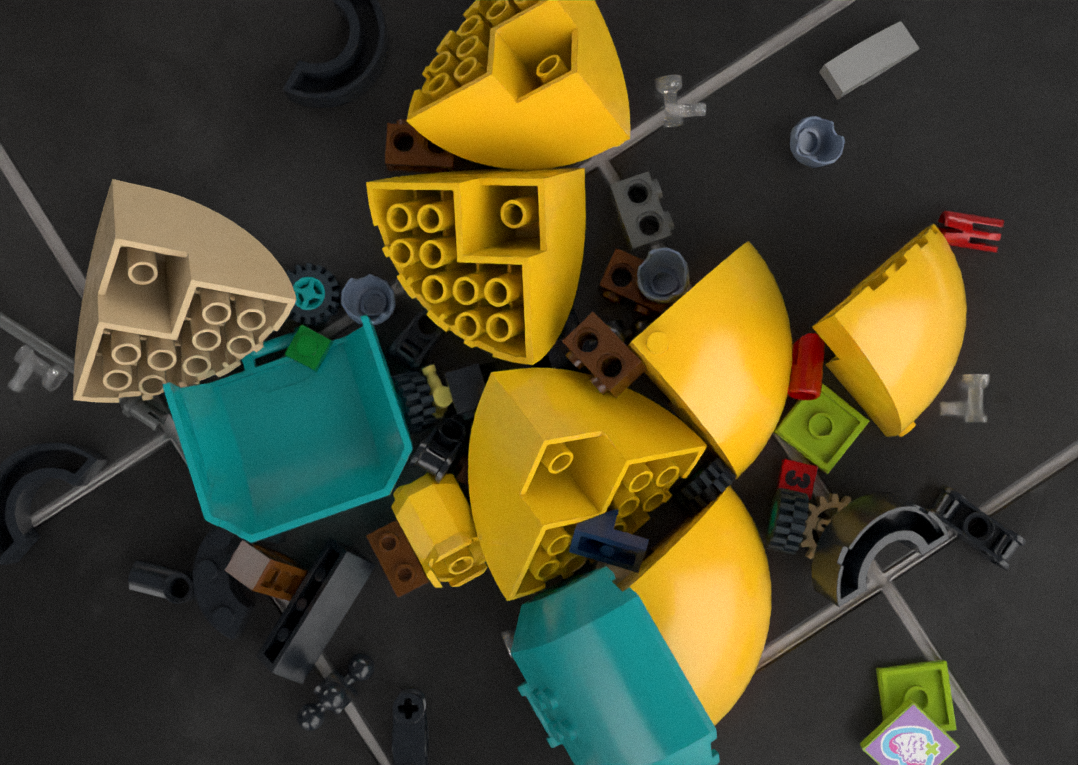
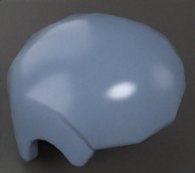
(815, 142)
(663, 276)
(368, 296)

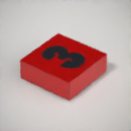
(797, 477)

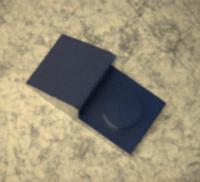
(601, 542)

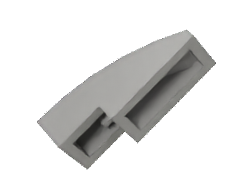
(868, 59)

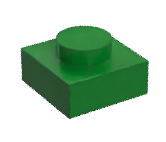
(308, 348)

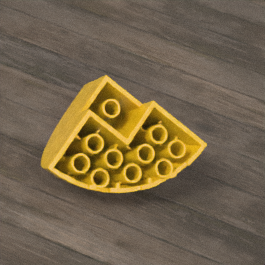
(525, 86)
(488, 251)
(900, 332)
(724, 357)
(560, 453)
(710, 599)

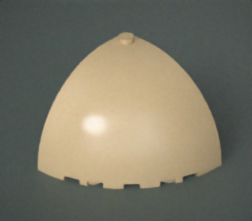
(171, 296)

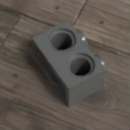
(632, 214)

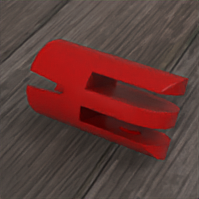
(963, 230)
(807, 368)

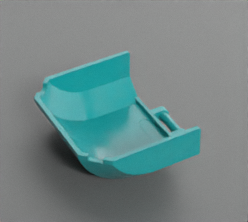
(290, 440)
(607, 678)

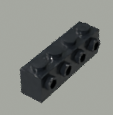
(298, 642)

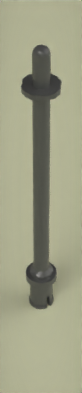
(130, 406)

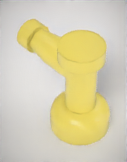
(441, 393)

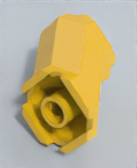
(440, 529)

